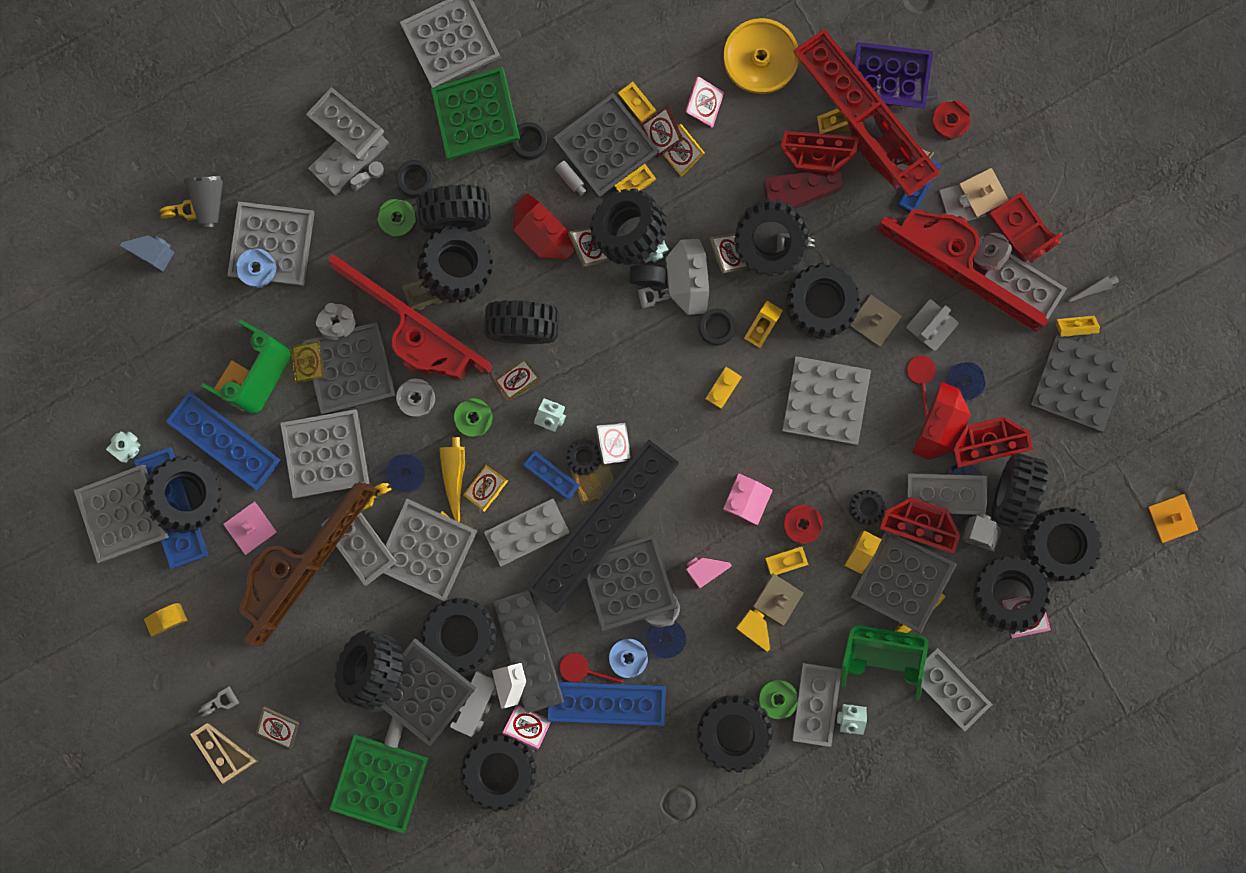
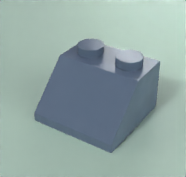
(151, 250)

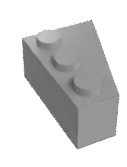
(981, 532)
(470, 714)

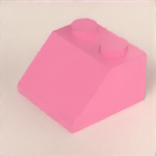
(747, 499)
(705, 570)

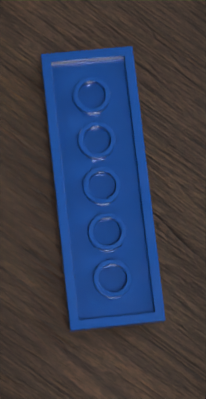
(223, 440)
(179, 547)
(610, 704)

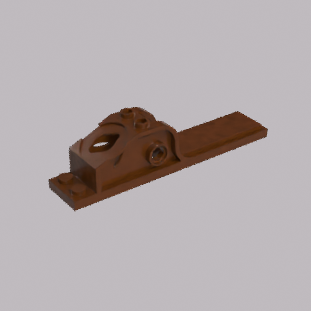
(285, 572)

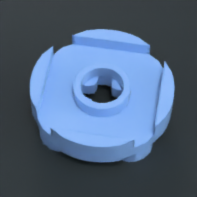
(256, 257)
(632, 668)

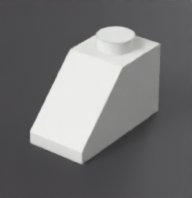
(509, 684)

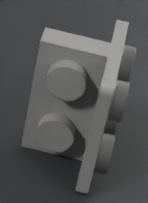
(932, 324)

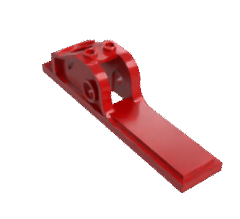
(859, 101)
(935, 248)
(434, 342)

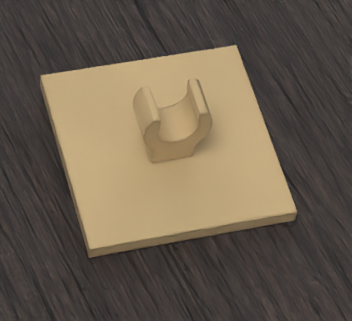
(984, 192)

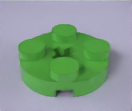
(398, 207)
(468, 408)
(789, 699)

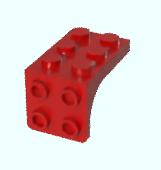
(1024, 229)

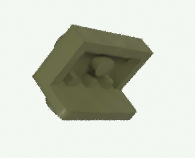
(418, 296)

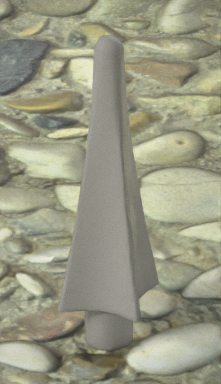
(1102, 285)

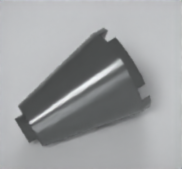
(205, 198)

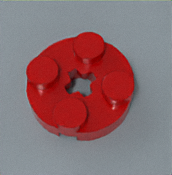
(950, 109)
(797, 533)

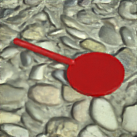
(921, 371)
(575, 668)

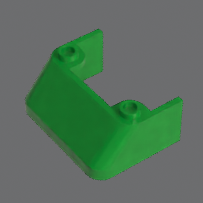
(262, 376)
(888, 651)

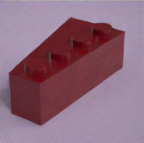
(802, 187)

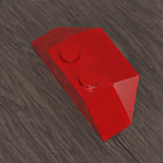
(819, 151)
(541, 230)
(943, 423)
(991, 441)
(922, 523)

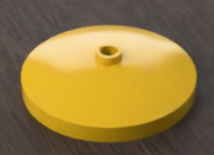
(765, 40)

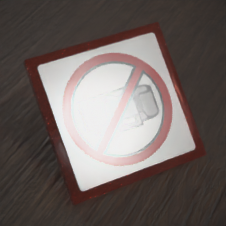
(662, 131)

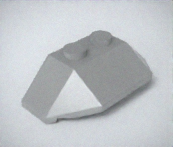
(688, 276)

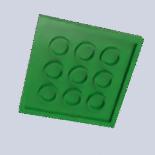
(475, 113)
(379, 783)

